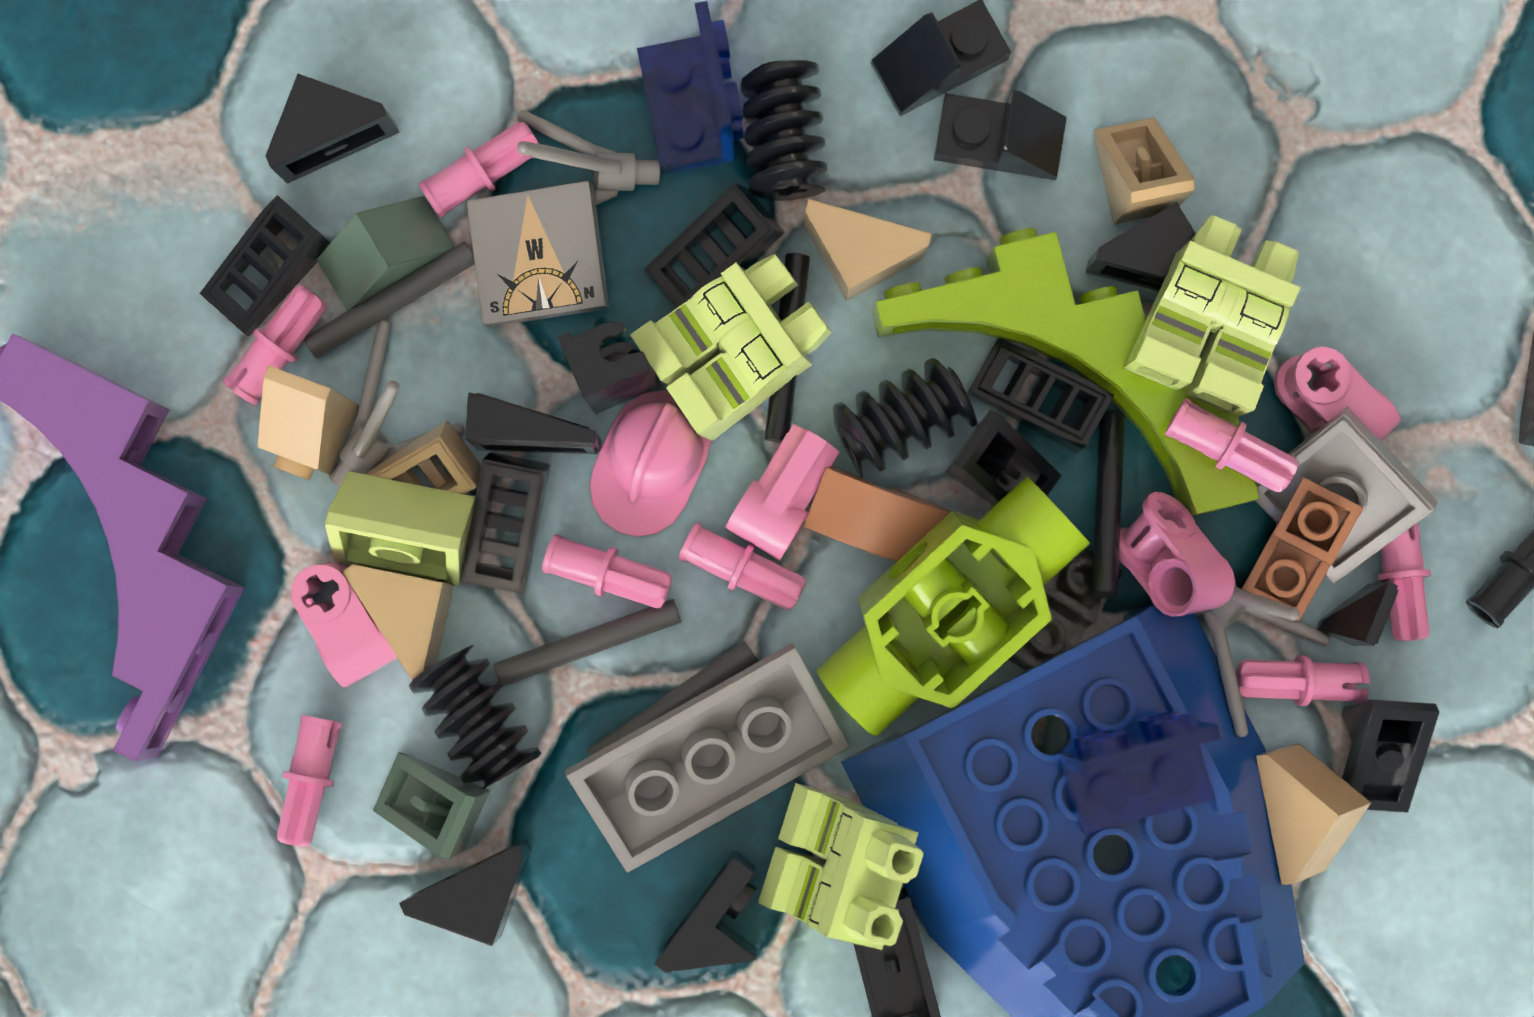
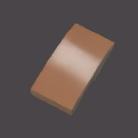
(870, 515)
(1303, 546)

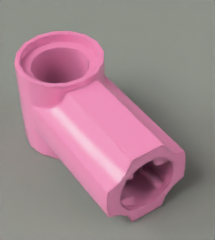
(777, 503)

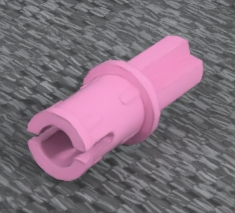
(477, 169)
(276, 343)
(1232, 446)
(1404, 566)
(742, 567)
(606, 572)
(1302, 680)
(308, 777)

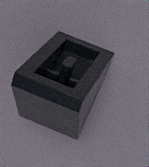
(324, 127)
(1145, 251)
(998, 460)
(474, 899)

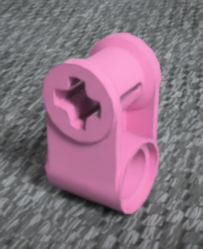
(1333, 392)
(1170, 553)
(343, 632)

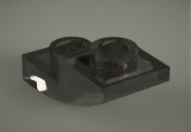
(1070, 609)

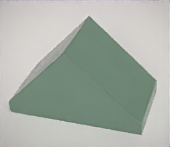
(382, 248)
(430, 805)

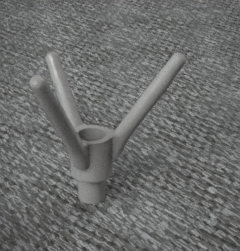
(610, 169)
(366, 443)
(1263, 608)

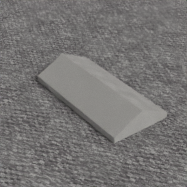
(708, 758)

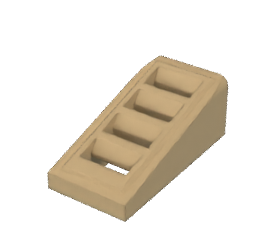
(449, 448)

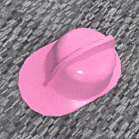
(647, 466)

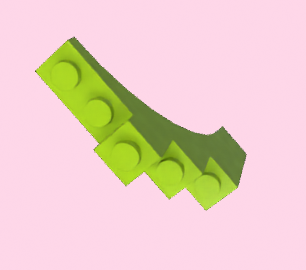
(1033, 305)

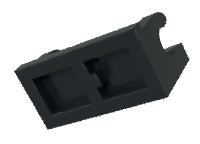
(609, 373)
(898, 975)

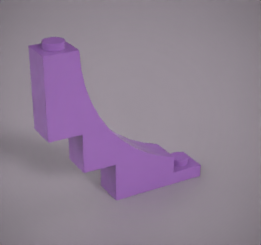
(166, 602)

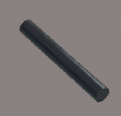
(781, 402)
(1108, 505)

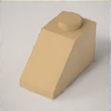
(303, 423)

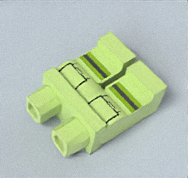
(1231, 300)
(730, 346)
(859, 883)

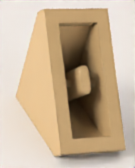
(1141, 170)
(860, 247)
(406, 611)
(1307, 810)

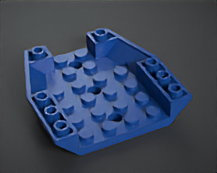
(1016, 881)

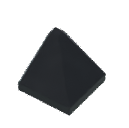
(1362, 616)

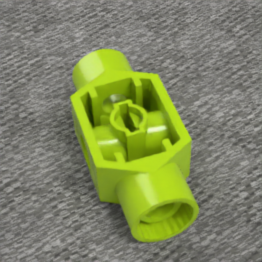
(952, 608)

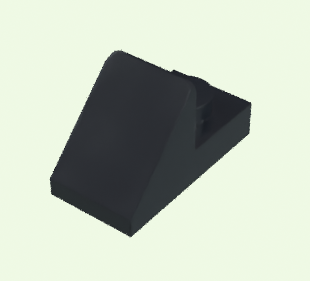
(939, 56)
(1001, 136)
(1388, 750)
(702, 936)

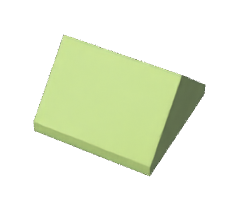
(400, 527)

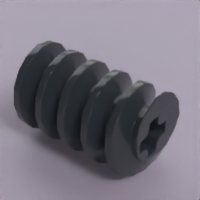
(780, 130)
(902, 414)
(473, 718)

